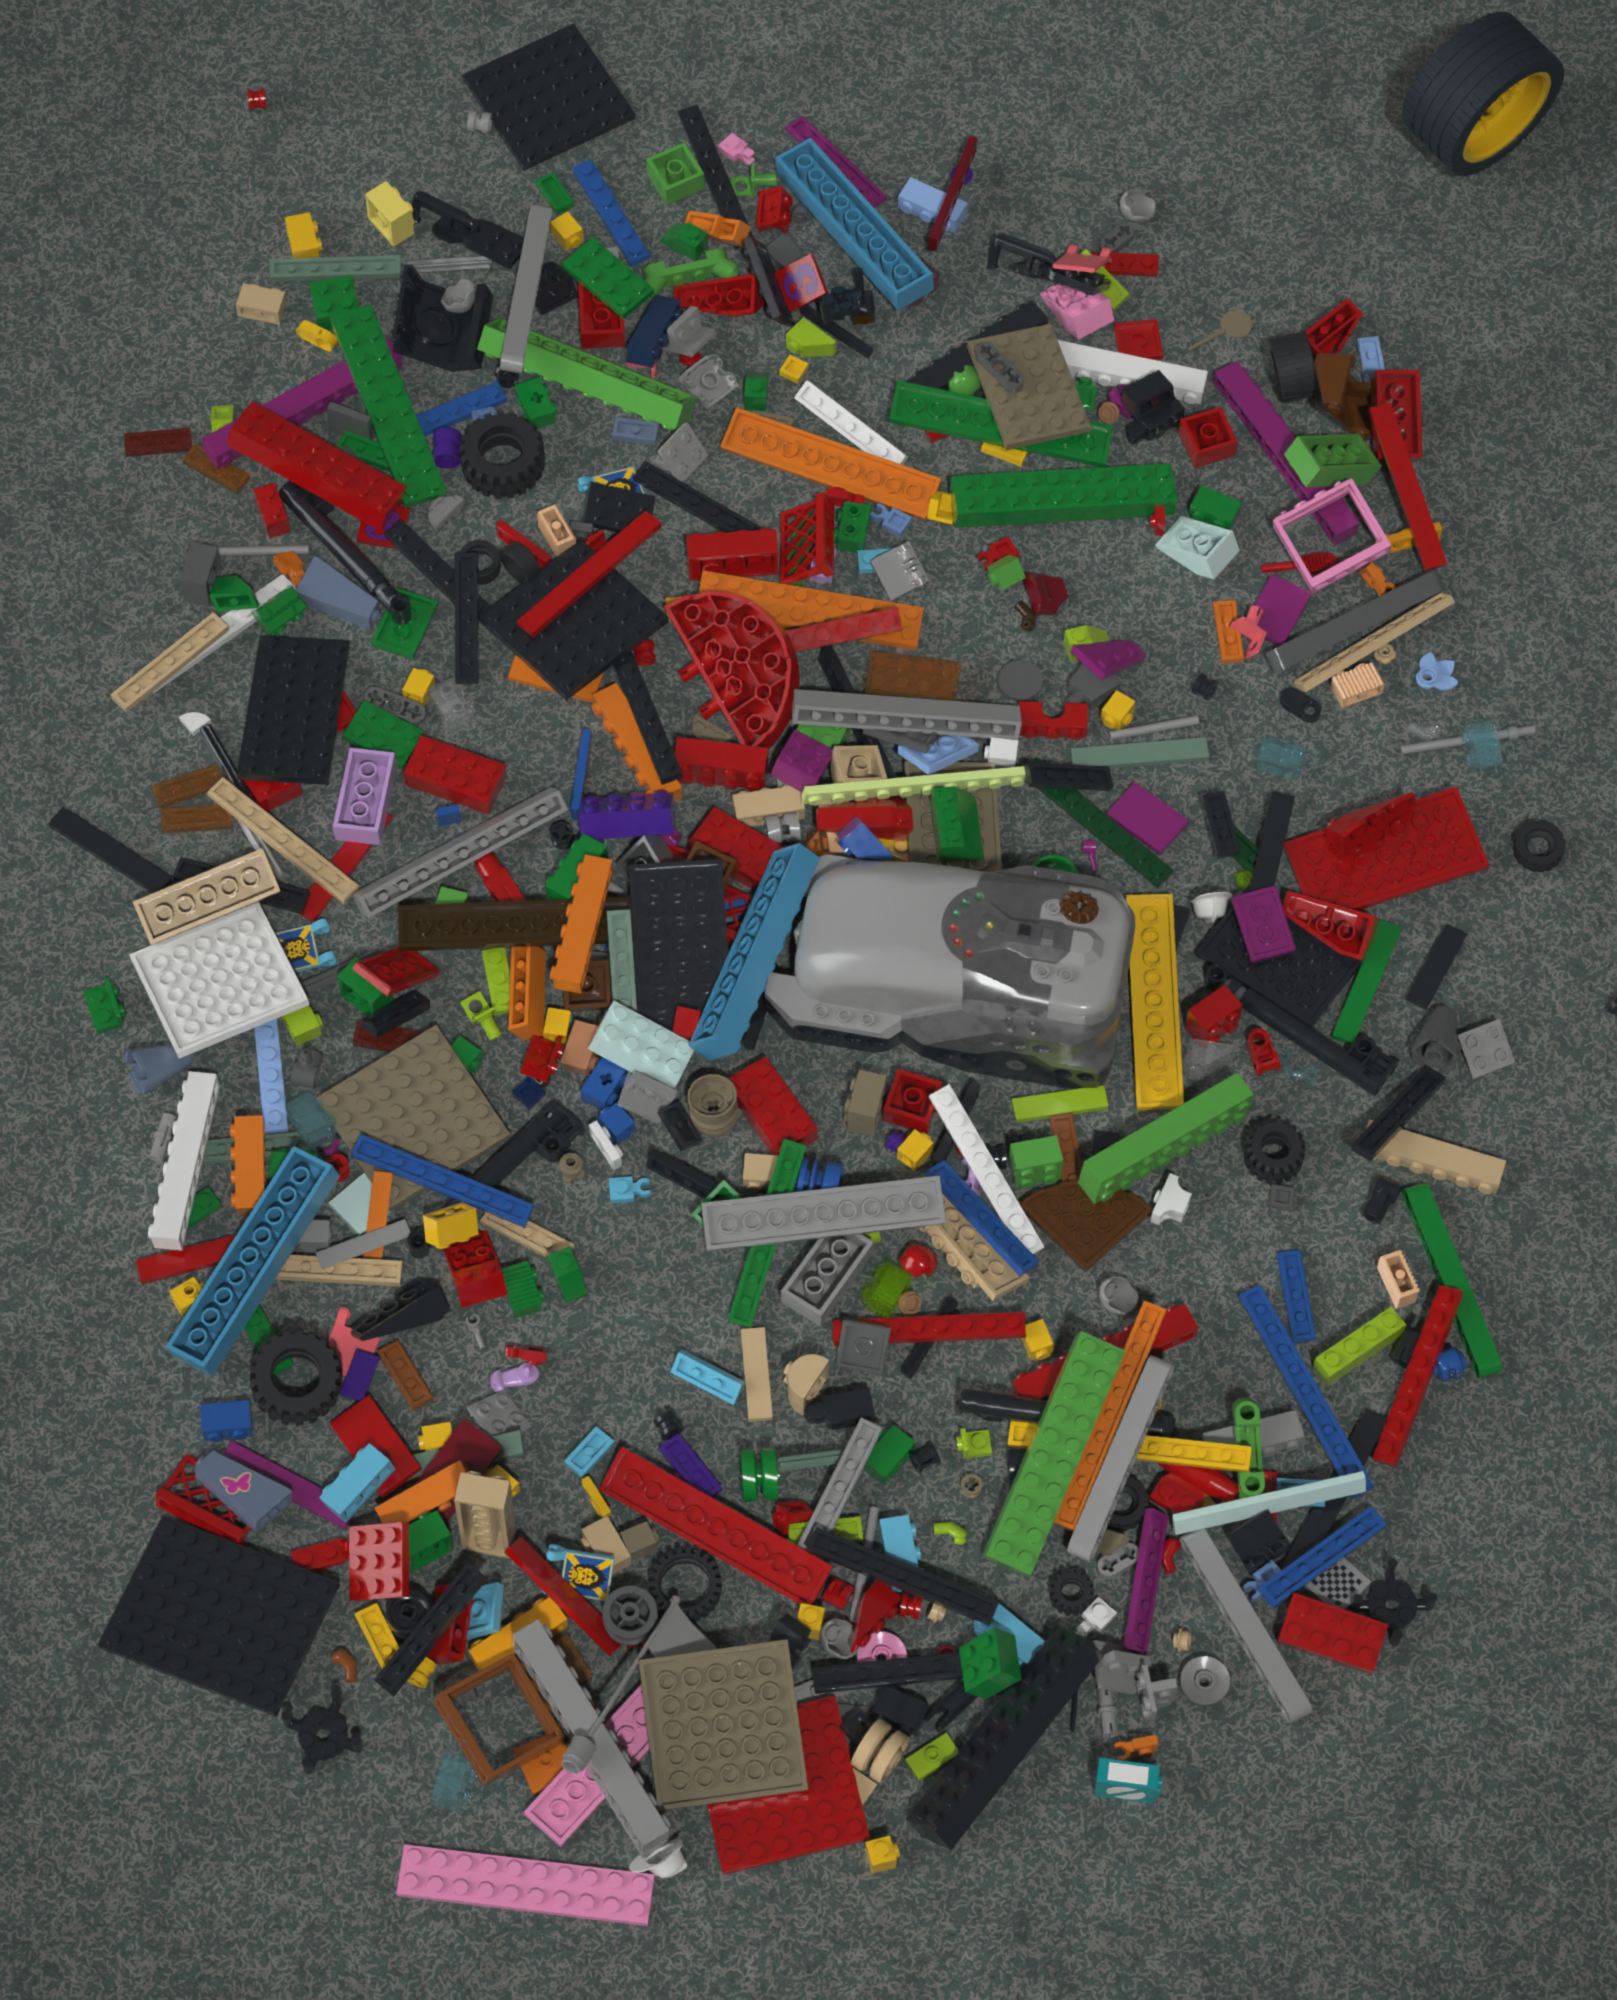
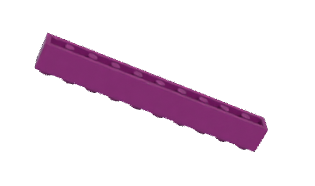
(295, 406)
(1275, 439)

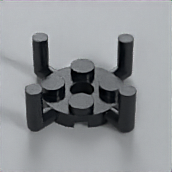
(847, 302)
(1397, 1592)
(317, 1721)

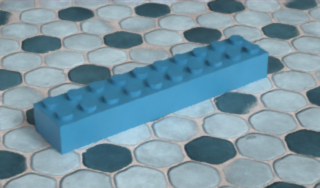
(854, 224)
(754, 952)
(252, 1261)

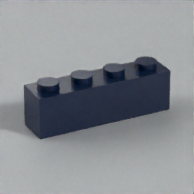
(651, 333)

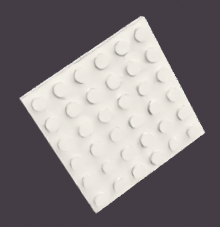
(219, 980)

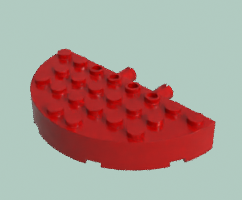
(743, 661)

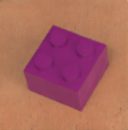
(802, 762)

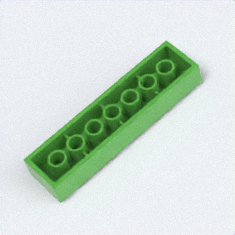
(1165, 1139)

